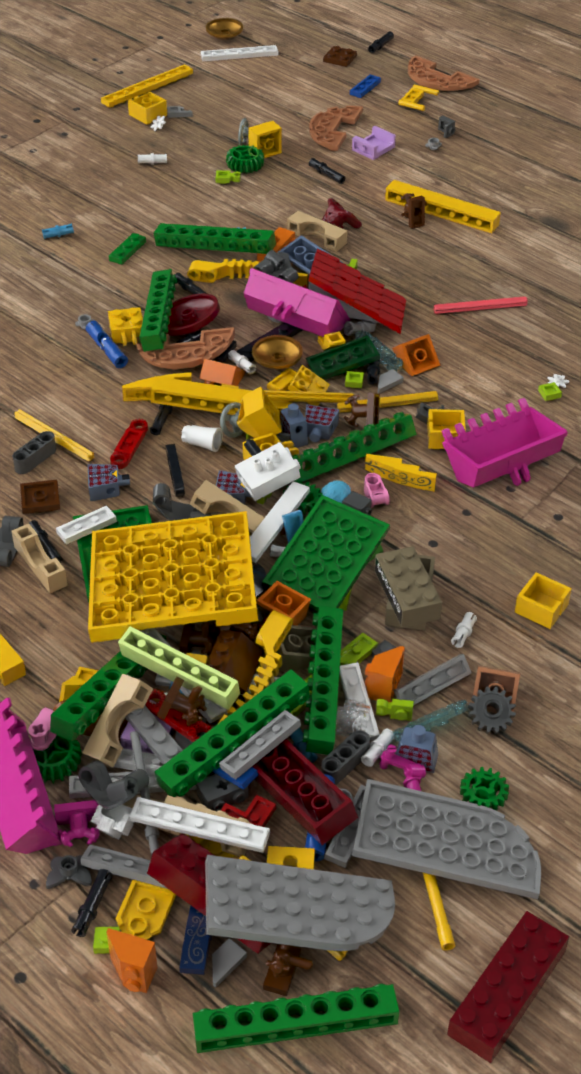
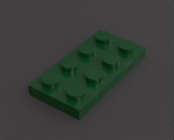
(343, 358)

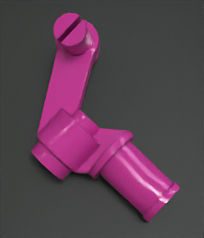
(412, 770)

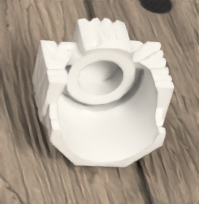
(113, 821)

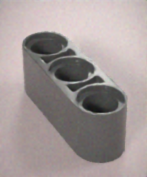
(34, 452)
(346, 756)

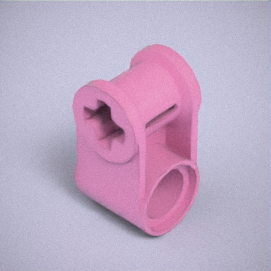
(375, 490)
(40, 730)

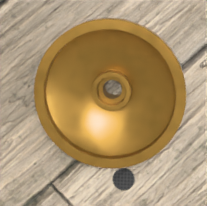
(224, 28)
(277, 352)

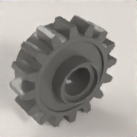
(491, 699)

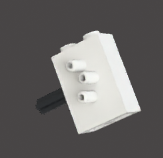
(267, 469)

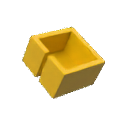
(441, 419)
(542, 600)

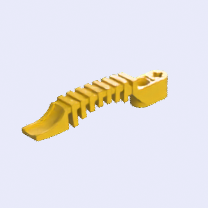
(211, 271)
(270, 638)

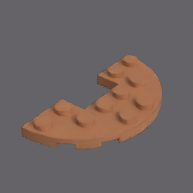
(423, 73)
(324, 125)
(189, 354)

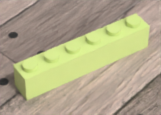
(172, 663)

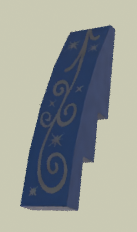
(195, 944)

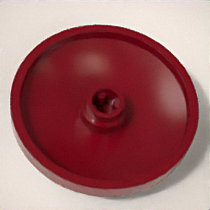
(192, 313)

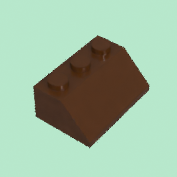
(235, 657)

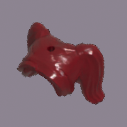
(338, 215)

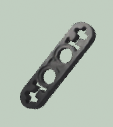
(175, 470)

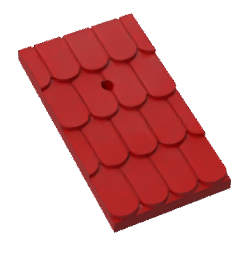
(358, 294)

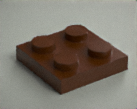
(340, 56)
(39, 496)

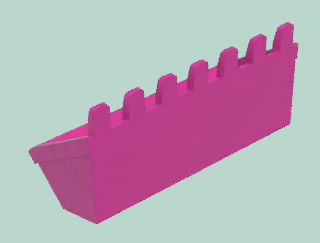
(294, 304)
(502, 445)
(25, 809)

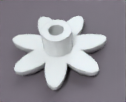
(158, 123)
(559, 380)

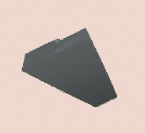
(278, 265)
(171, 509)
(7, 548)
(111, 794)

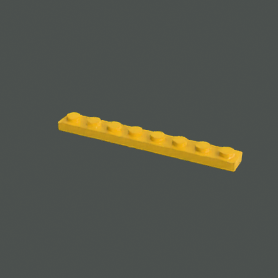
(147, 85)

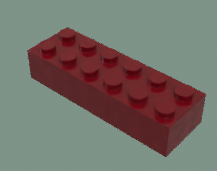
(305, 792)
(181, 869)
(507, 986)

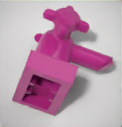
(78, 816)

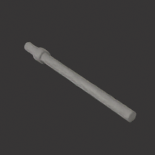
(151, 832)

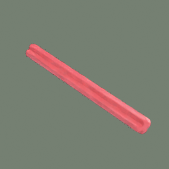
(480, 305)

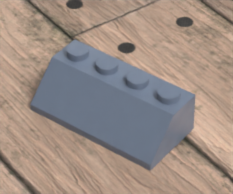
(302, 253)

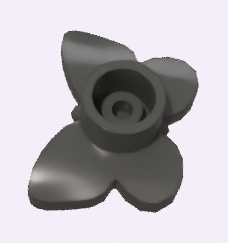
(68, 868)

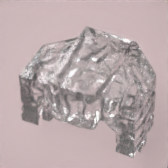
(352, 717)

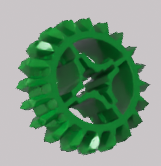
(245, 159)
(57, 762)

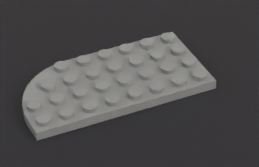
(445, 839)
(295, 905)

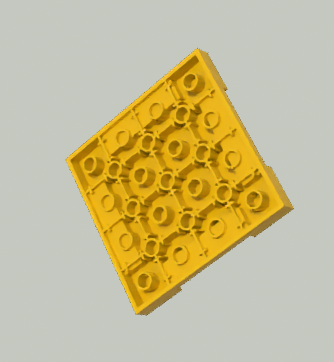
(171, 575)

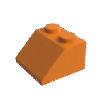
(417, 355)
(220, 373)
(286, 601)
(384, 674)
(133, 959)

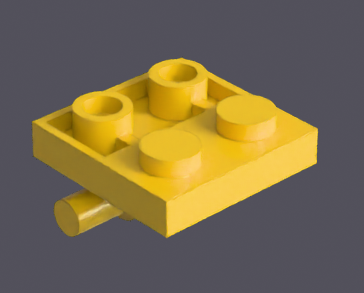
(308, 381)

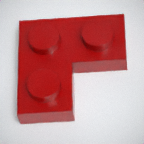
(257, 813)

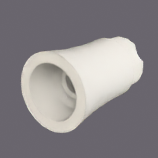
(203, 437)

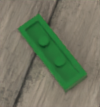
(127, 248)

